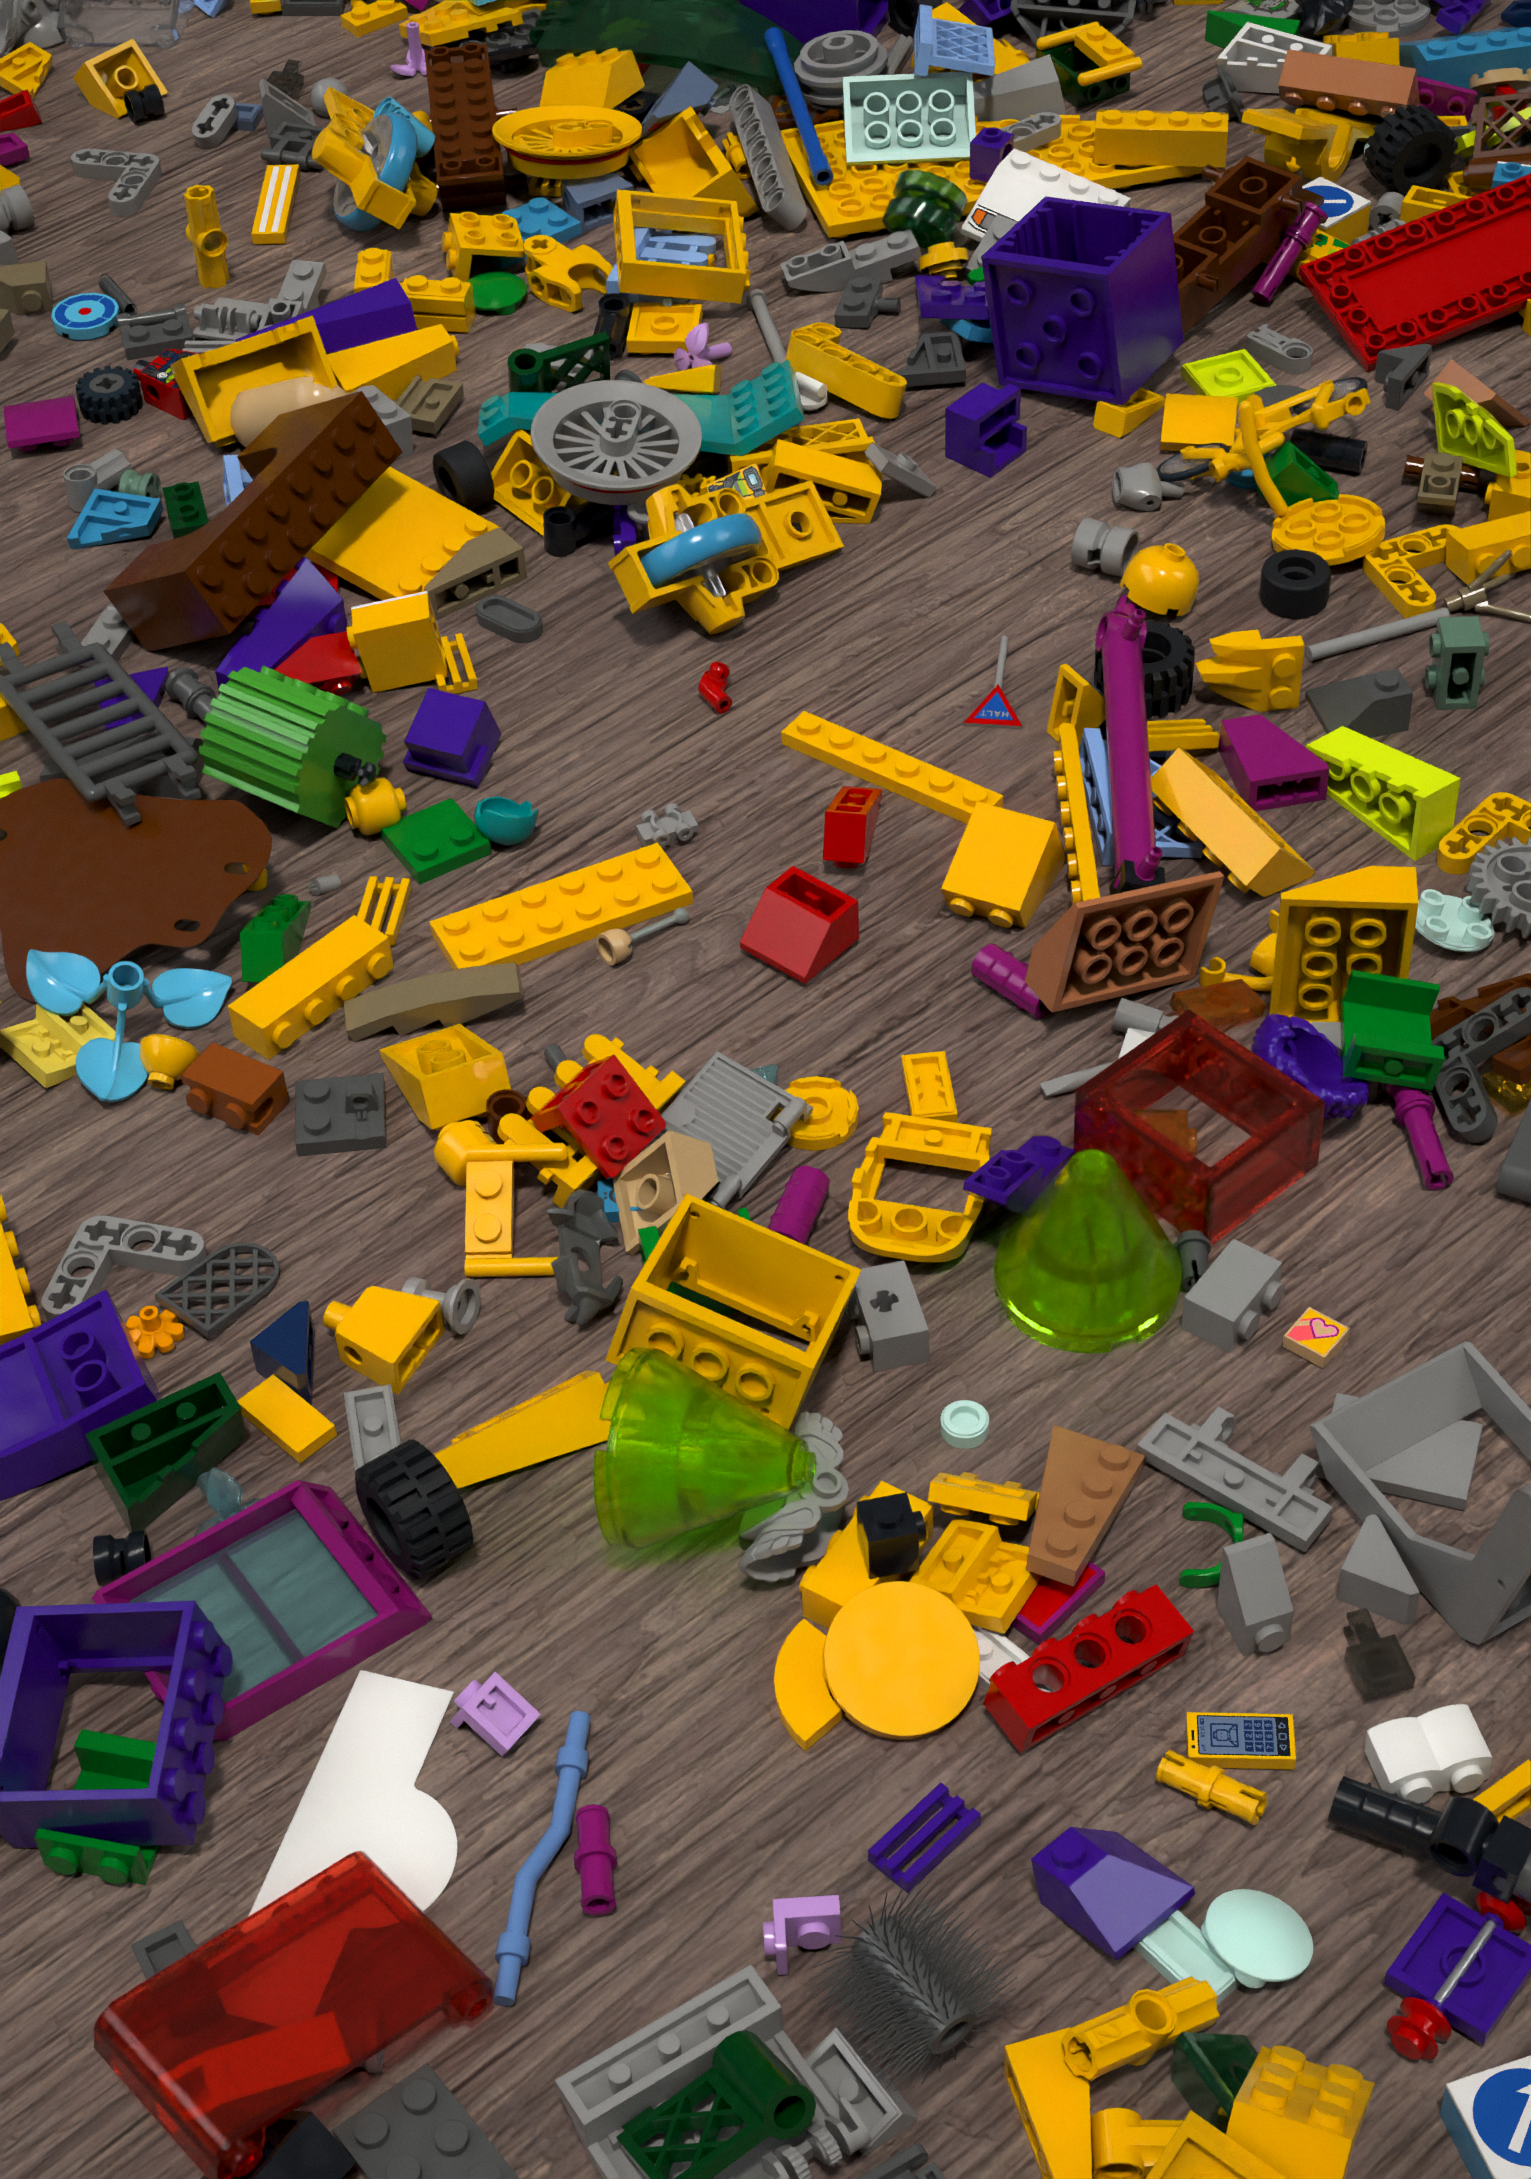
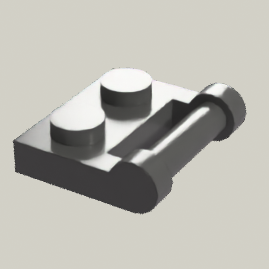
(154, 331)

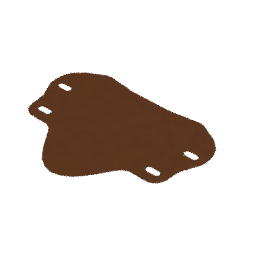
(102, 888)

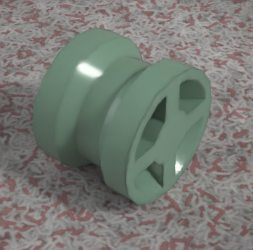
(142, 485)

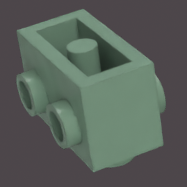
(1457, 662)

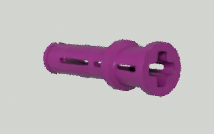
(1296, 238)
(1415, 1113)

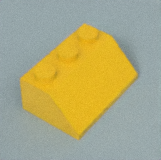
(592, 79)
(526, 484)

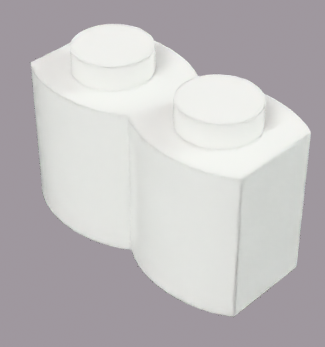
(1429, 1753)

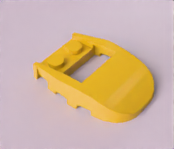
(913, 1230)

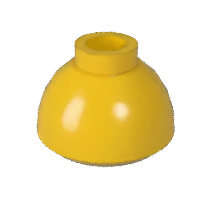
(165, 1059)

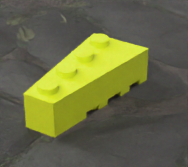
(1389, 790)

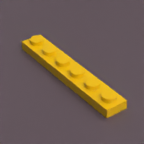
(886, 767)

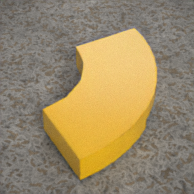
(801, 1688)

